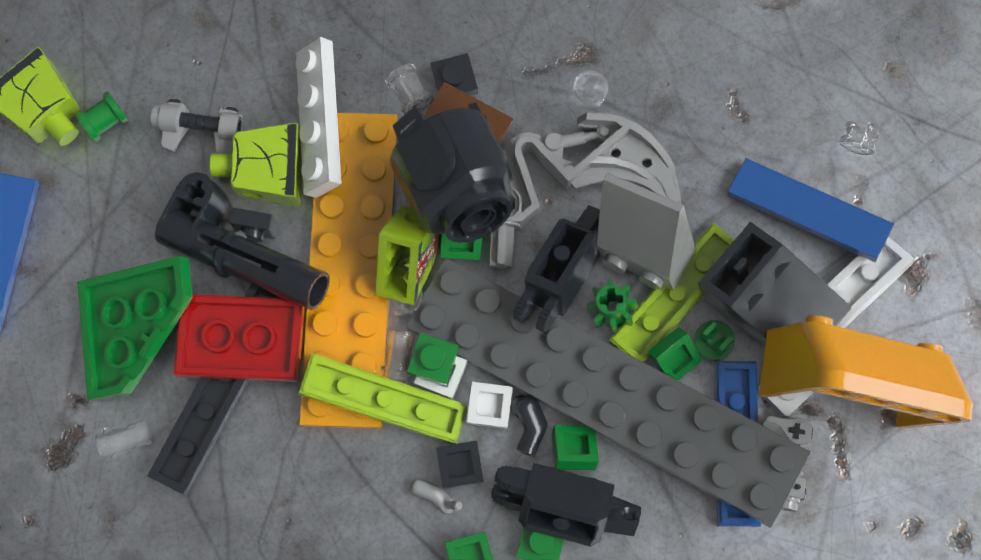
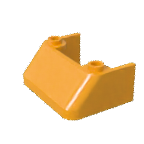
(866, 369)

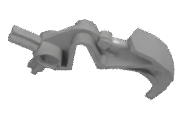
(616, 133)

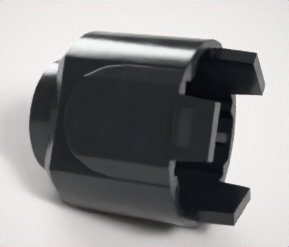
(453, 172)

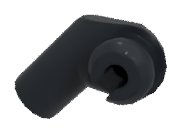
(533, 421)

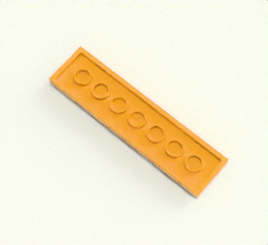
(344, 243)

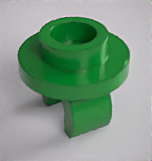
(714, 340)

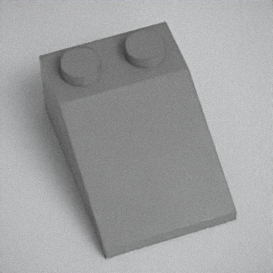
(643, 233)

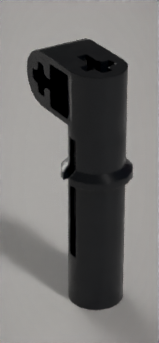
(201, 234)

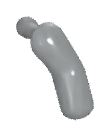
(436, 495)

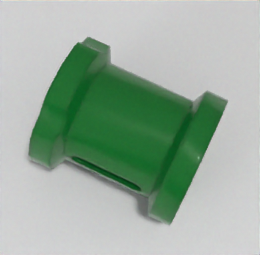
(101, 116)

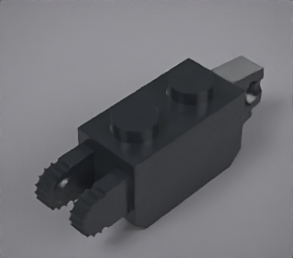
(560, 269)
(564, 504)

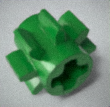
(612, 294)

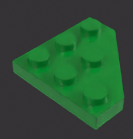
(127, 322)

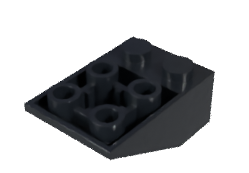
(767, 286)

